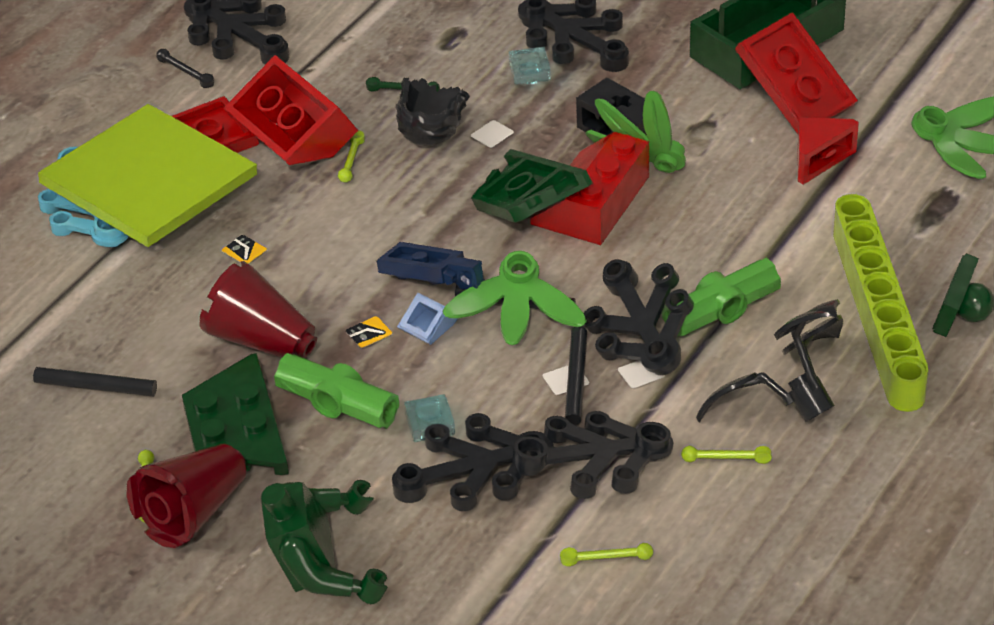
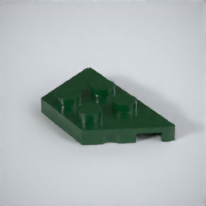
(527, 186)
(236, 412)

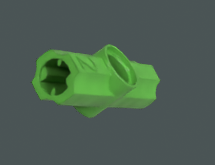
(728, 295)
(336, 390)

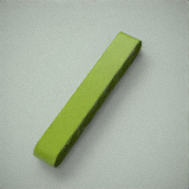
(880, 303)

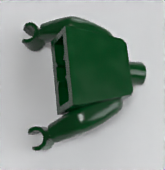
(302, 542)

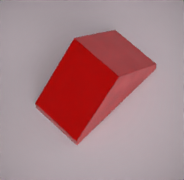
(824, 144)

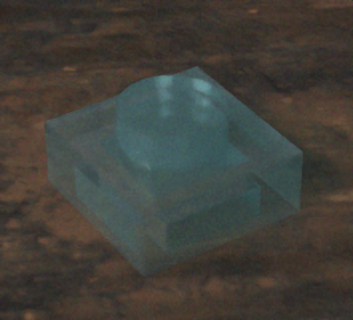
(529, 65)
(428, 411)

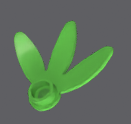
(951, 133)
(664, 152)
(516, 291)

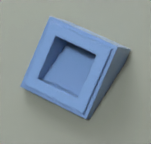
(425, 319)

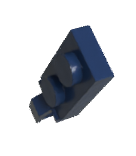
(431, 265)

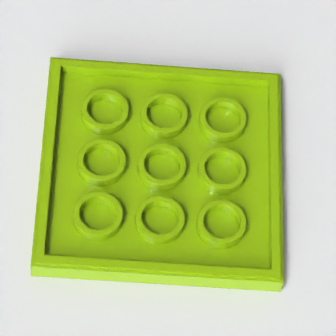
(147, 174)

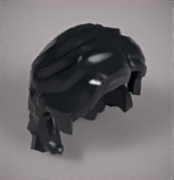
(429, 115)

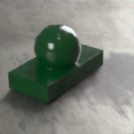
(970, 300)

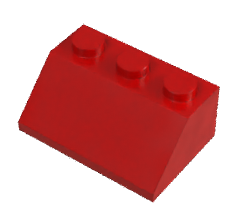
(290, 115)
(618, 172)

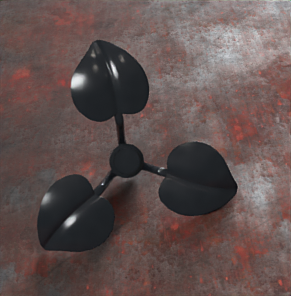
(807, 390)

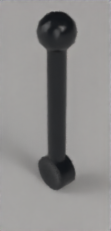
(206, 80)

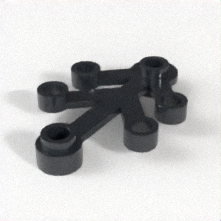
(207, 11)
(540, 13)
(660, 351)
(646, 444)
(411, 481)

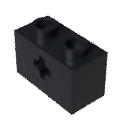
(620, 97)

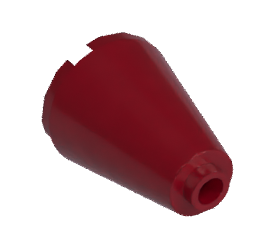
(256, 315)
(184, 492)

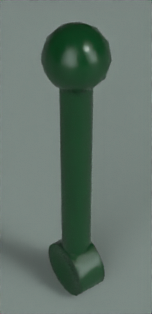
(375, 84)

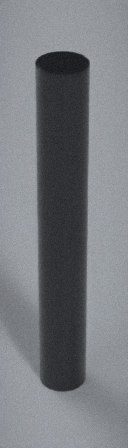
(576, 373)
(95, 381)

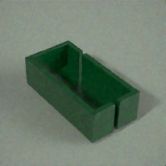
(719, 32)

